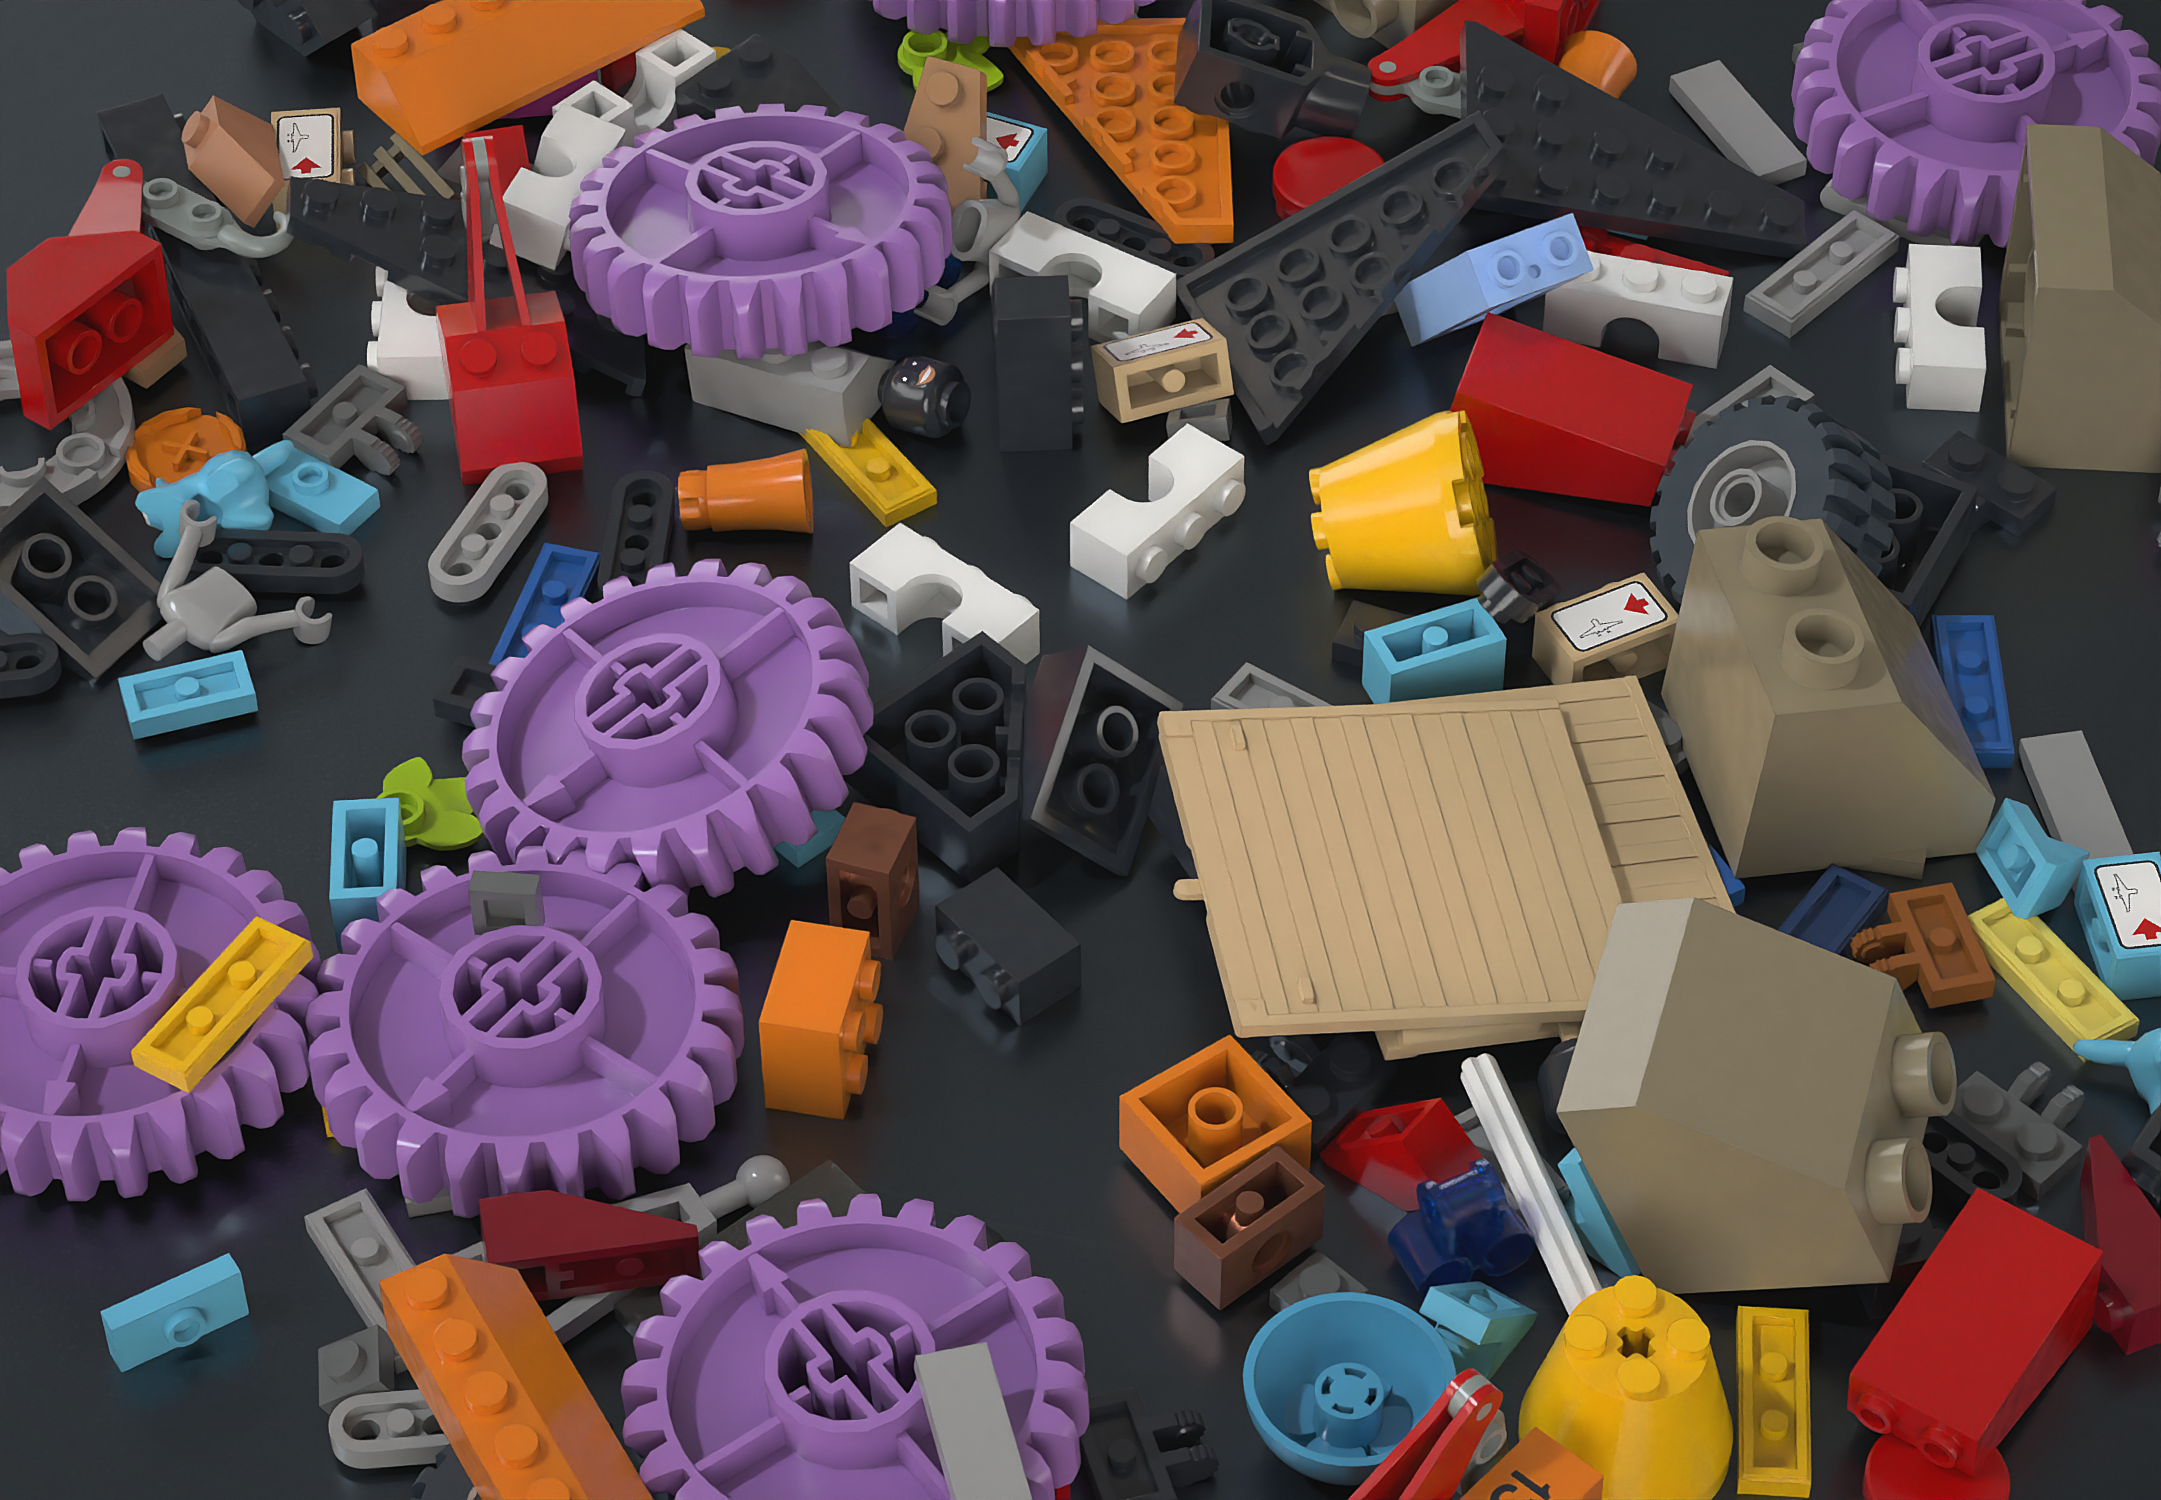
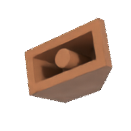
(234, 158)

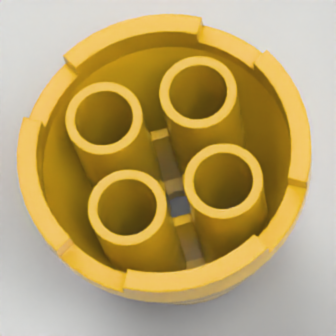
(1407, 511)
(1635, 1395)

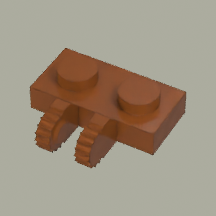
(1937, 945)

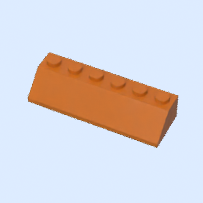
(485, 58)
(503, 1385)

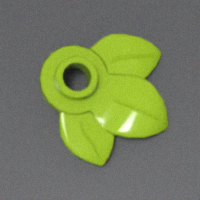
(916, 47)
(432, 809)

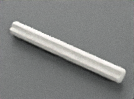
(1529, 1180)

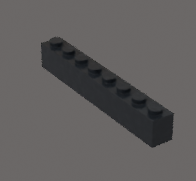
(216, 288)

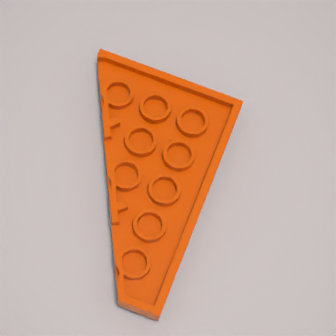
(1121, 100)

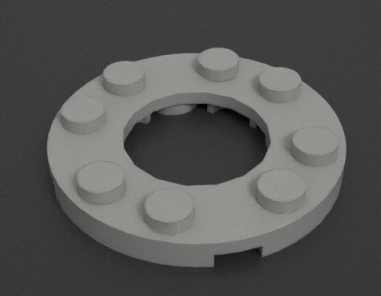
(87, 457)

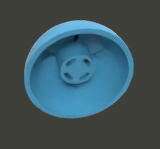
(1343, 1382)

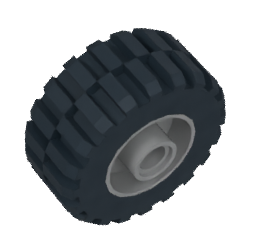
(1769, 463)

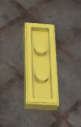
(2051, 977)

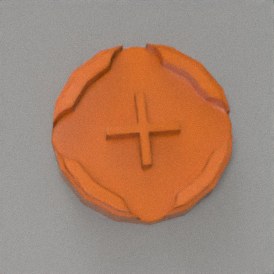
(179, 445)

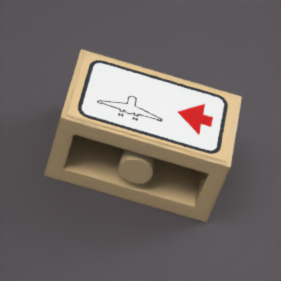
(313, 147)
(1162, 370)
(1605, 633)

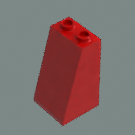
(1569, 415)
(1977, 1333)

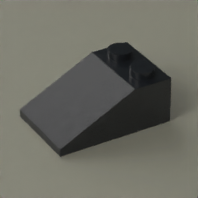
(748, 77)
(72, 583)
(1092, 754)

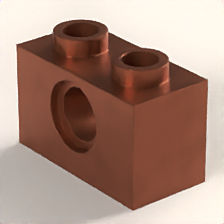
(874, 876)
(1248, 1227)

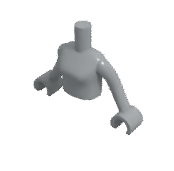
(975, 231)
(215, 607)

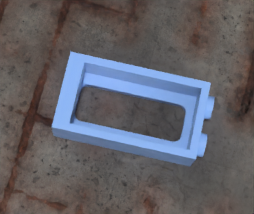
(1493, 279)

